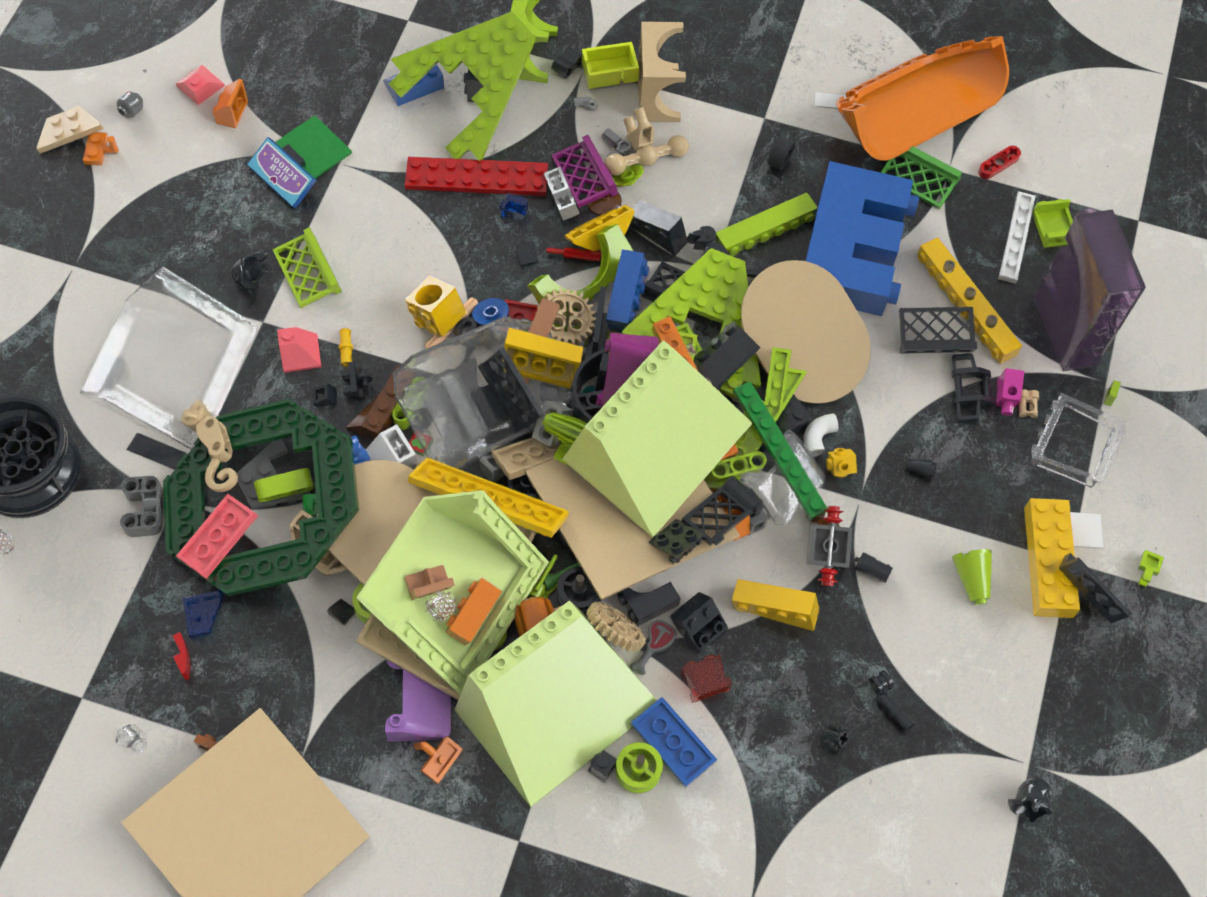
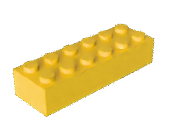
(1048, 542)

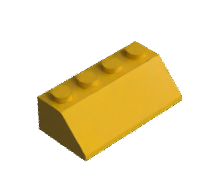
(543, 357)

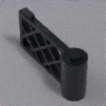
(737, 497)

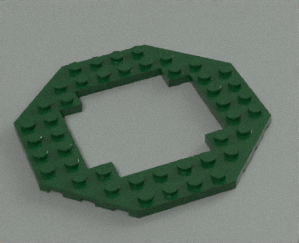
(334, 492)

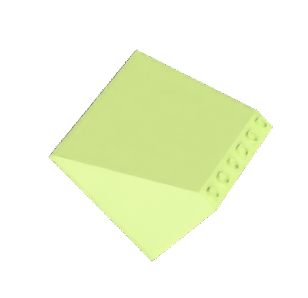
(656, 439)
(472, 543)
(551, 702)

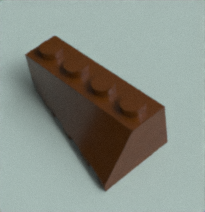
(378, 414)

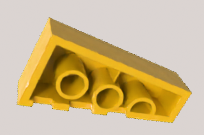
(777, 603)

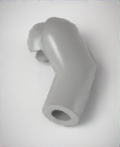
(587, 102)

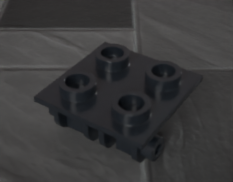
(677, 540)

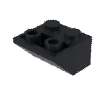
(699, 621)

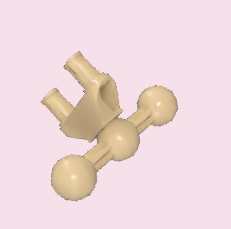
(642, 140)

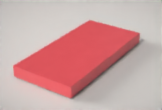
(217, 536)

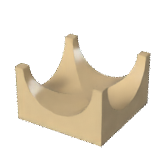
(655, 72)

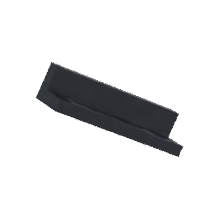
(1093, 588)

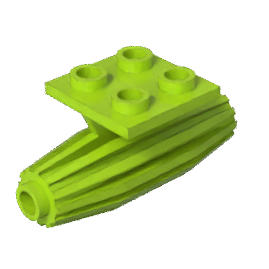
(565, 429)

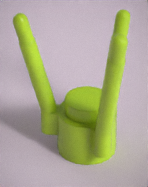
(539, 588)

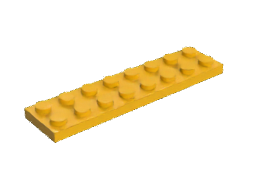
(518, 507)

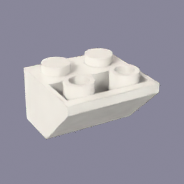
(392, 446)

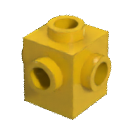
(841, 462)

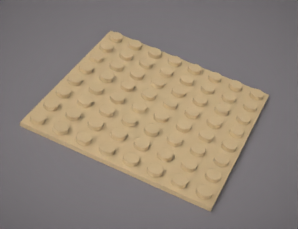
(603, 538)
(246, 820)

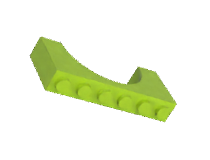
(611, 244)

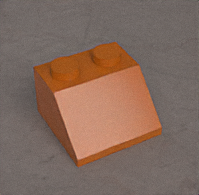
(231, 104)

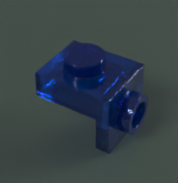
(514, 203)

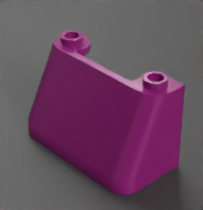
(625, 356)

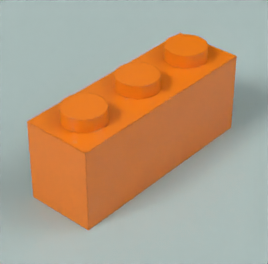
(472, 611)

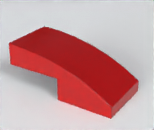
(183, 658)

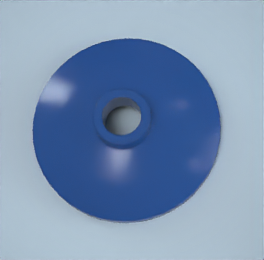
(490, 310)

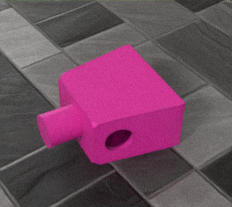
(1009, 390)

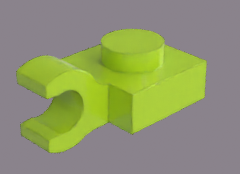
(1150, 565)

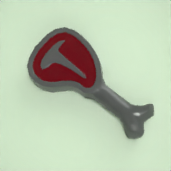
(660, 638)

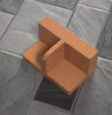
(428, 582)

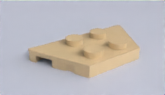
(66, 128)

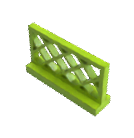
(318, 258)

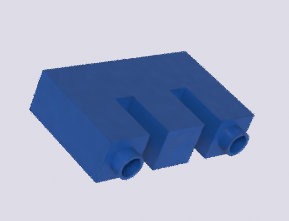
(861, 232)

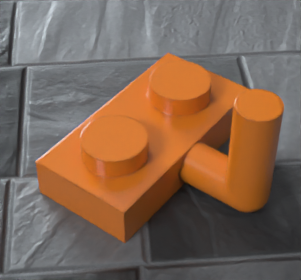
(97, 147)
(440, 758)

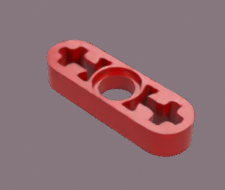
(996, 168)

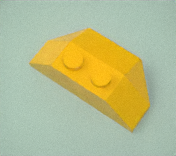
(586, 233)

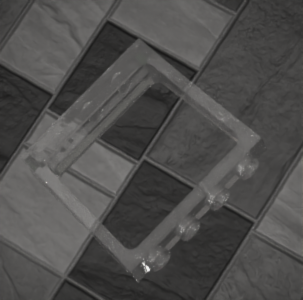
(1092, 480)

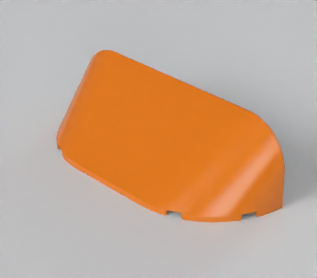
(925, 96)

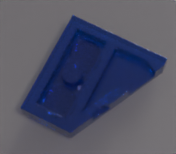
(201, 612)

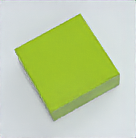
(1112, 393)

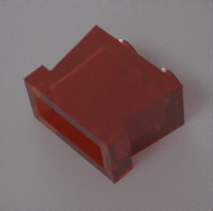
(706, 678)

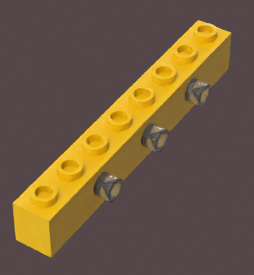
(964, 293)

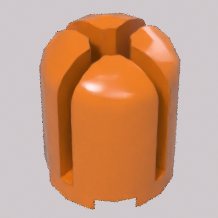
(531, 613)

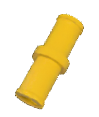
(345, 346)

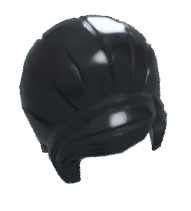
(1034, 798)

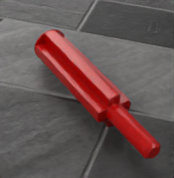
(577, 253)

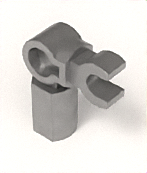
(621, 146)

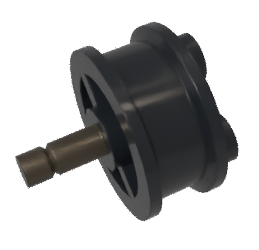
(577, 588)

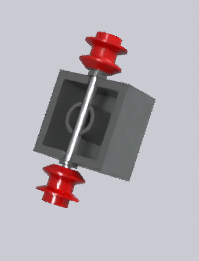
(829, 545)

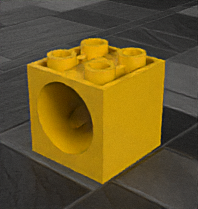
(435, 306)

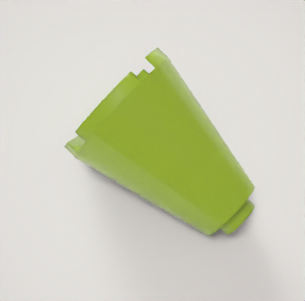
(975, 573)

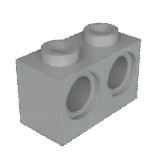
(539, 432)

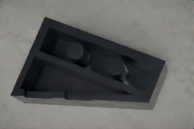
(659, 226)

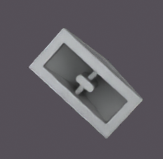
(490, 468)

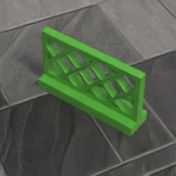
(931, 165)

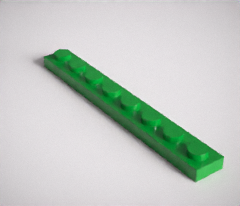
(780, 450)

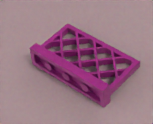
(598, 168)

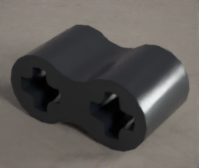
(567, 62)

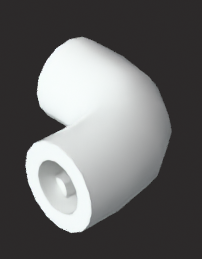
(815, 432)

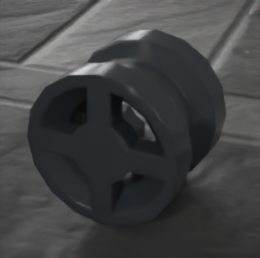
(881, 683)

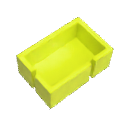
(610, 65)

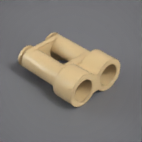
(1029, 397)

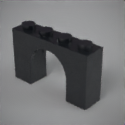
(649, 605)

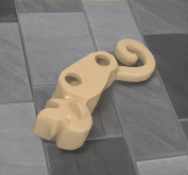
(216, 440)

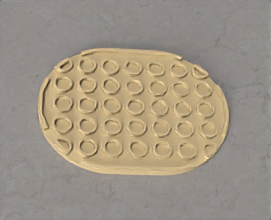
(809, 313)
(384, 509)

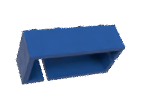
(627, 290)

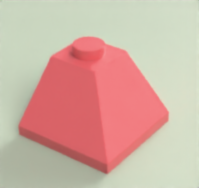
(200, 84)
(298, 349)

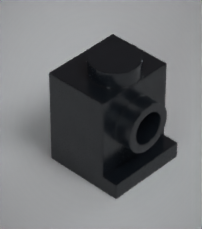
(602, 765)

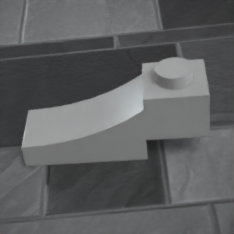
(561, 193)

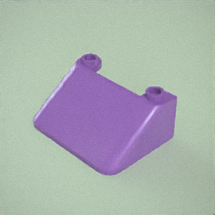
(424, 712)

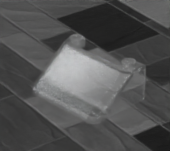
(777, 496)

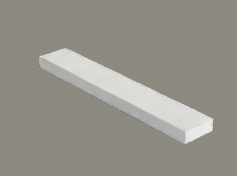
(1017, 237)

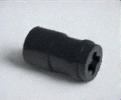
(871, 566)

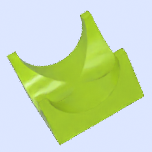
(524, 11)

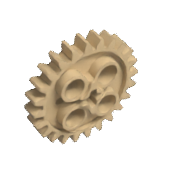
(583, 319)
(616, 626)

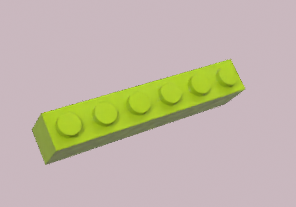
(767, 224)

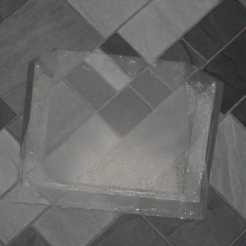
(167, 354)

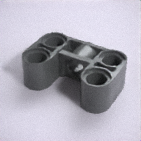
(151, 506)

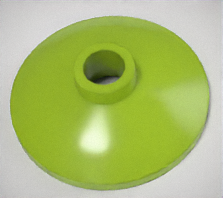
(629, 176)

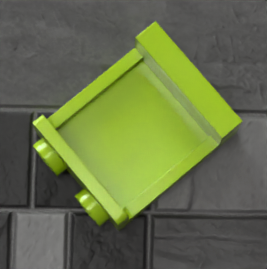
(1053, 221)

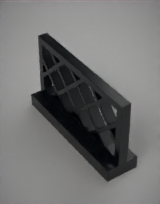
(653, 291)
(599, 334)
(937, 346)
(503, 385)

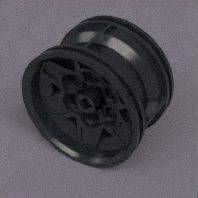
(57, 461)

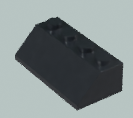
(725, 354)

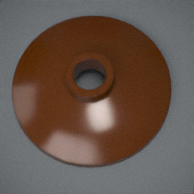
(606, 204)

